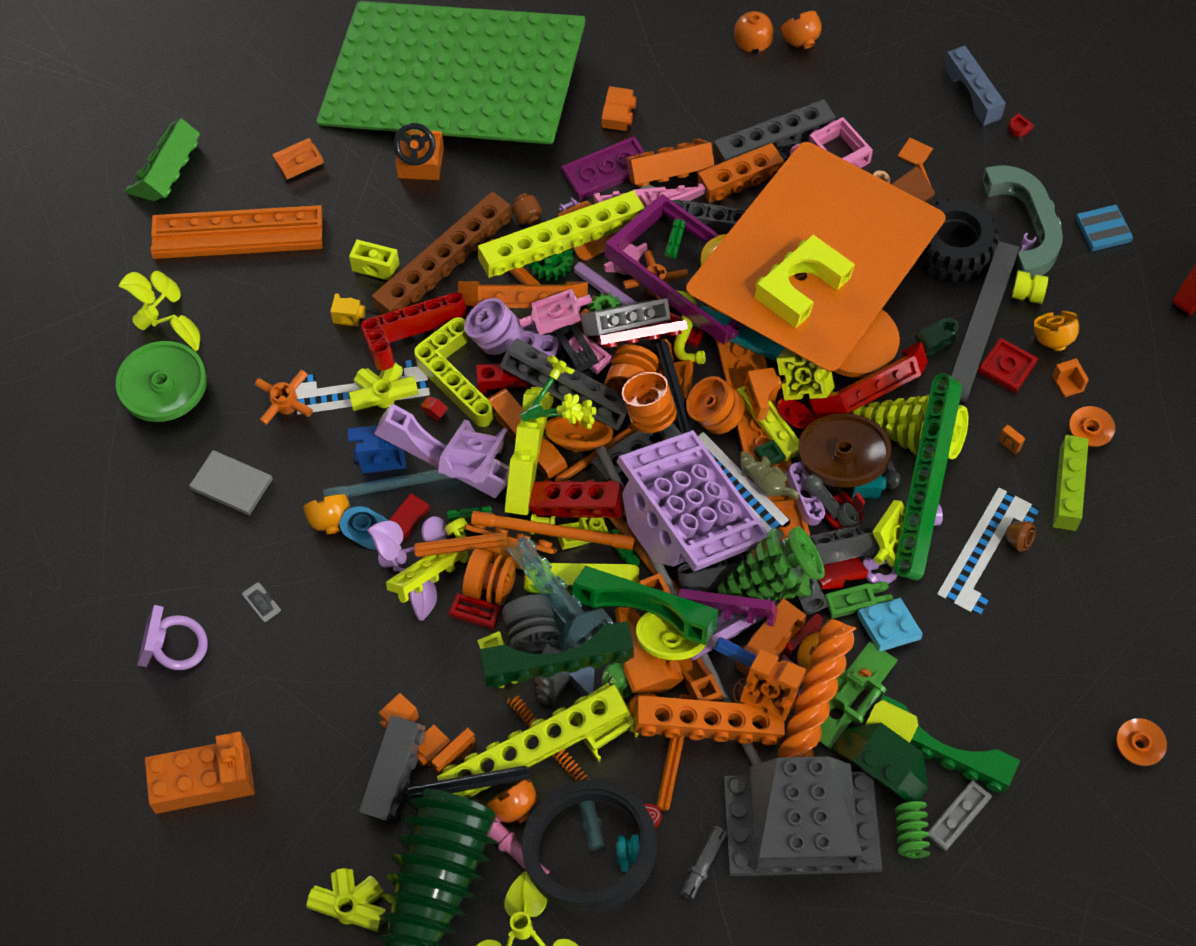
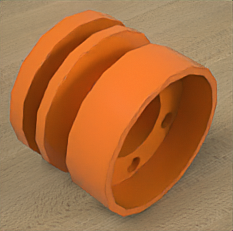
(627, 363)
(649, 402)
(484, 575)

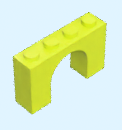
(810, 257)

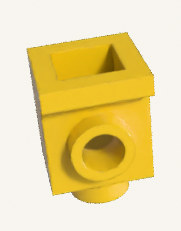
(347, 311)

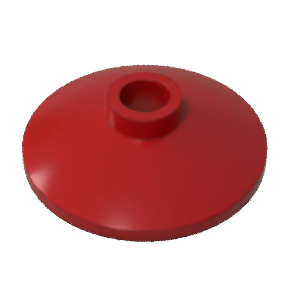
(795, 413)

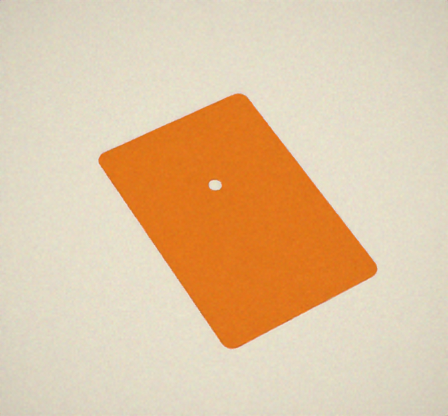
(850, 212)

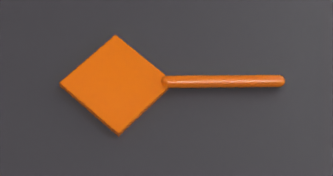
(916, 153)

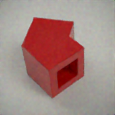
(433, 407)

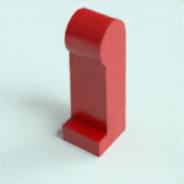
(494, 377)

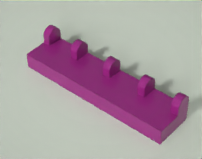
(734, 604)

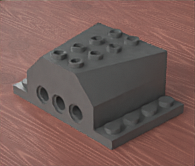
(801, 819)

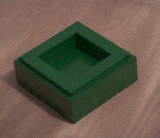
(771, 451)

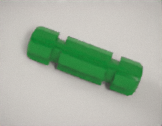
(675, 238)
(466, 513)
(625, 554)

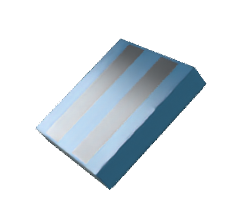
(1104, 228)

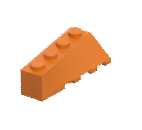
(670, 162)

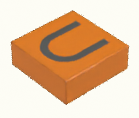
(1011, 439)

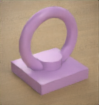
(154, 638)

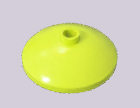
(663, 640)

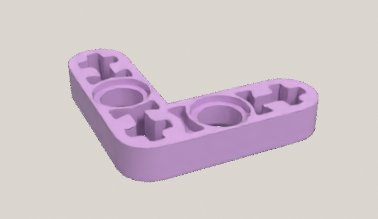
(803, 503)

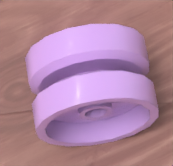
(492, 326)

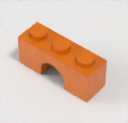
(434, 741)

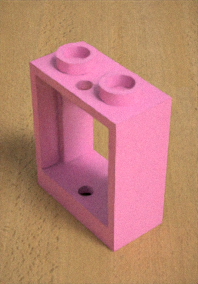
(862, 151)

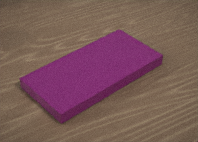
(601, 169)

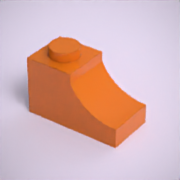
(761, 387)

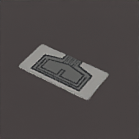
(261, 602)

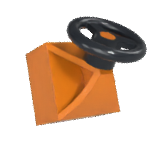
(418, 152)

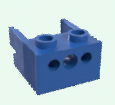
(375, 453)

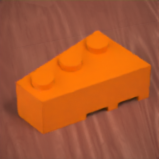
(774, 638)

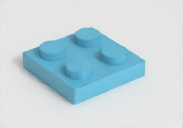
(889, 624)

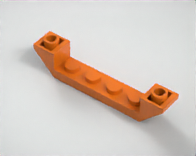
(516, 295)

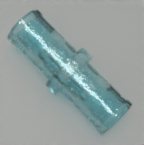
(591, 825)

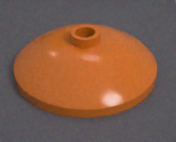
(576, 437)

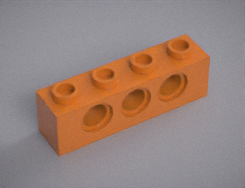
(740, 172)

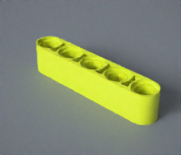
(570, 572)

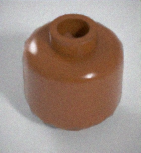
(526, 209)

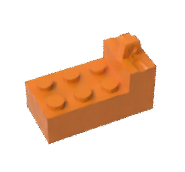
(200, 774)

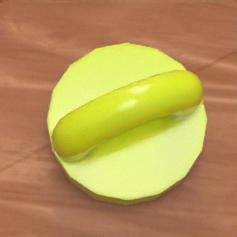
(456, 528)

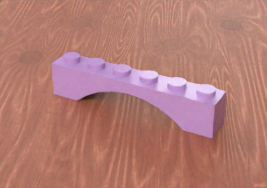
(406, 433)

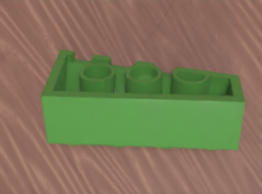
(165, 162)

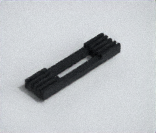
(583, 359)

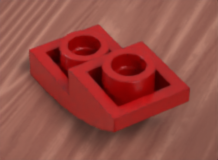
(840, 571)

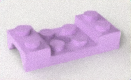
(471, 453)

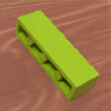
(1070, 483)

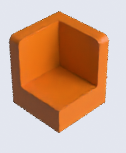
(1070, 377)

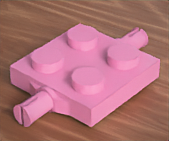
(555, 311)

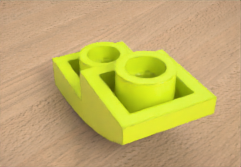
(592, 524)

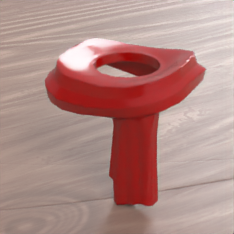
(843, 498)

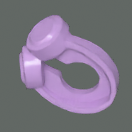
(878, 577)

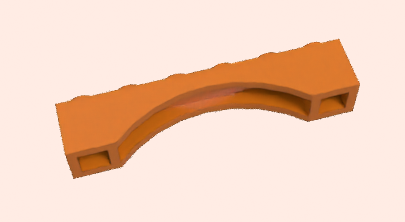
(697, 677)

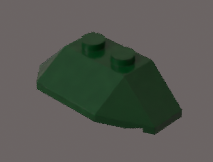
(886, 759)

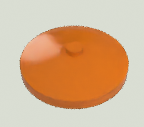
(874, 349)

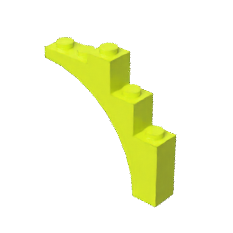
(526, 454)

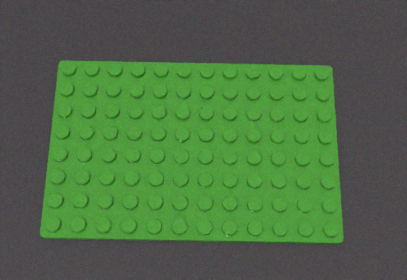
(453, 71)

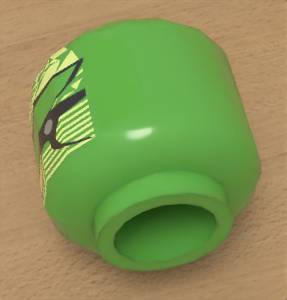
(615, 675)

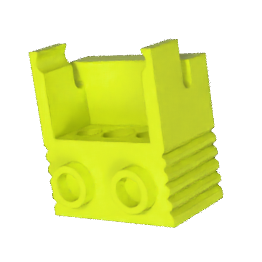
(607, 734)

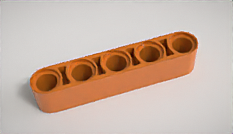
(507, 413)

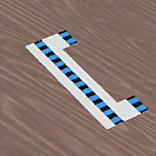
(338, 396)
(762, 507)
(980, 548)

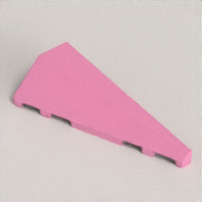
(648, 195)

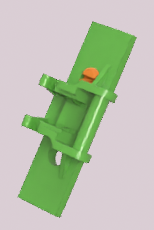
(864, 674)

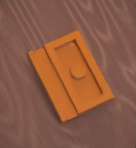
(298, 158)
(455, 751)

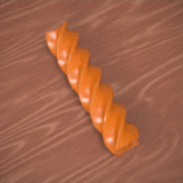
(818, 688)

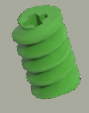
(910, 829)

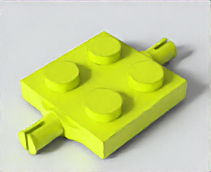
(888, 533)

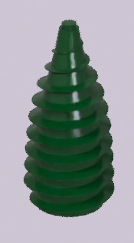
(435, 867)

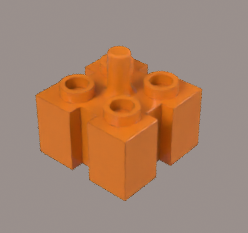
(772, 684)

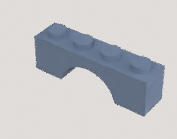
(986, 100)

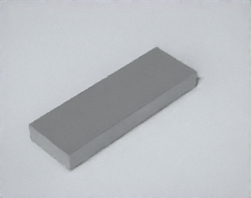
(958, 816)

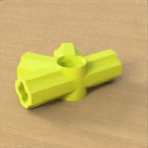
(381, 389)
(344, 894)

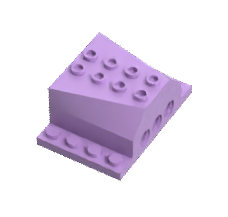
(686, 504)

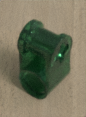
(938, 335)

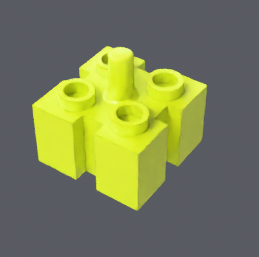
(803, 377)

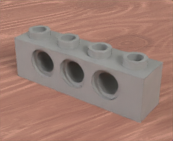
(625, 317)

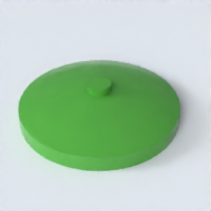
(161, 381)

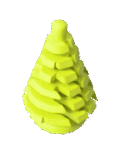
(905, 421)

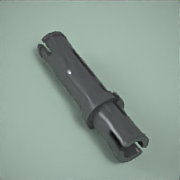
(698, 872)

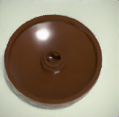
(844, 450)

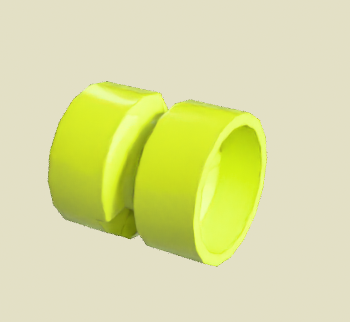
(1029, 287)

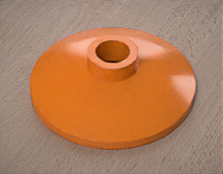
(1095, 419)
(1148, 735)

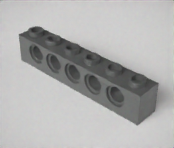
(781, 131)
(534, 368)

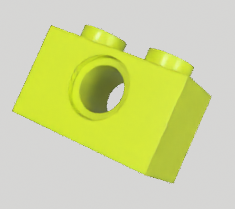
(374, 260)

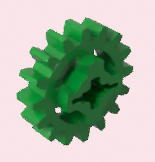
(553, 265)

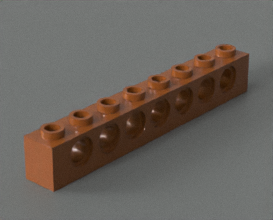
(443, 255)

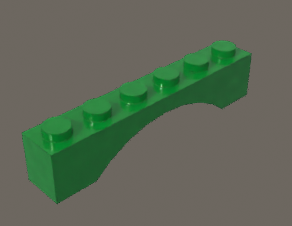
(688, 617)
(988, 767)

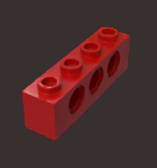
(562, 499)

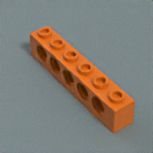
(696, 711)

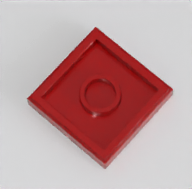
(1007, 365)

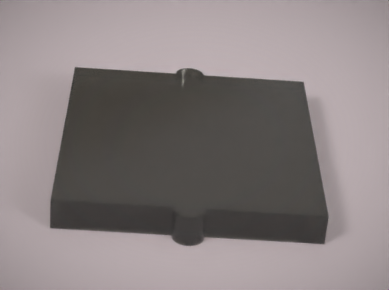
(363, 291)

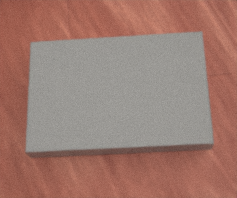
(231, 482)

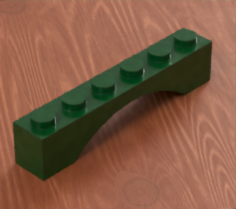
(608, 645)

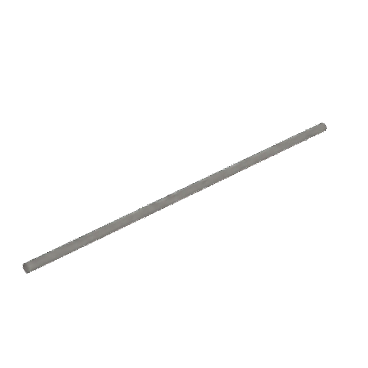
(749, 748)

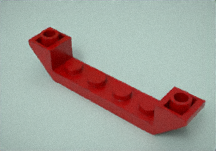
(874, 385)

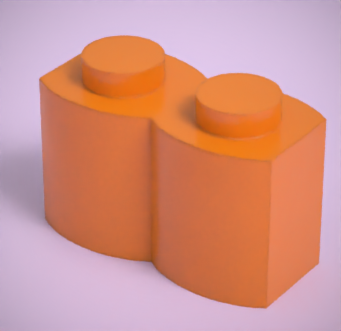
(617, 108)

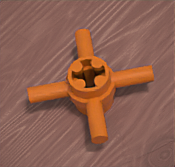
(659, 271)
(278, 397)

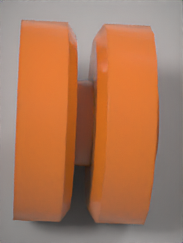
(715, 405)

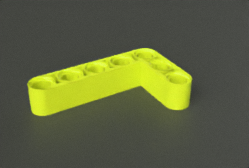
(450, 375)

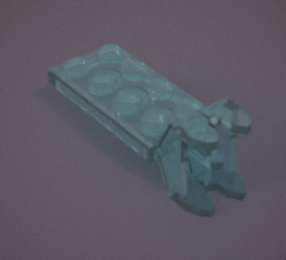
(577, 623)

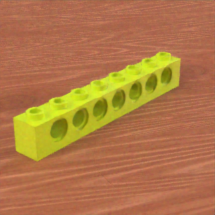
(558, 234)
(614, 712)

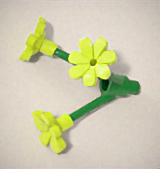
(569, 408)

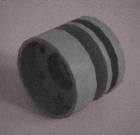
(530, 623)

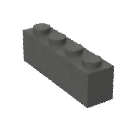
(393, 768)

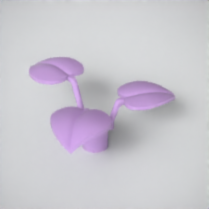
(387, 540)

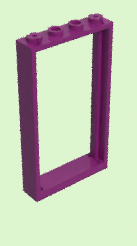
(615, 253)

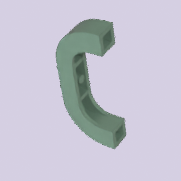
(1026, 187)

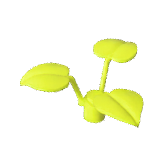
(148, 315)
(521, 903)

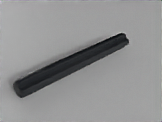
(670, 374)
(472, 781)

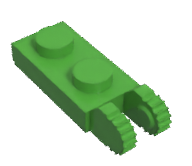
(855, 598)

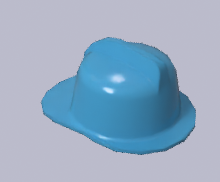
(355, 523)

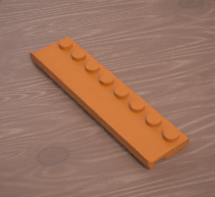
(237, 232)

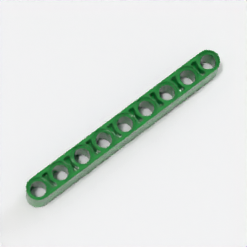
(930, 488)

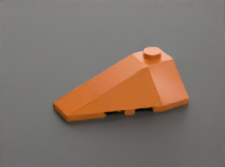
(646, 671)

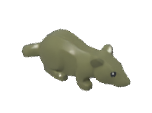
(767, 480)

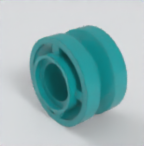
(627, 851)

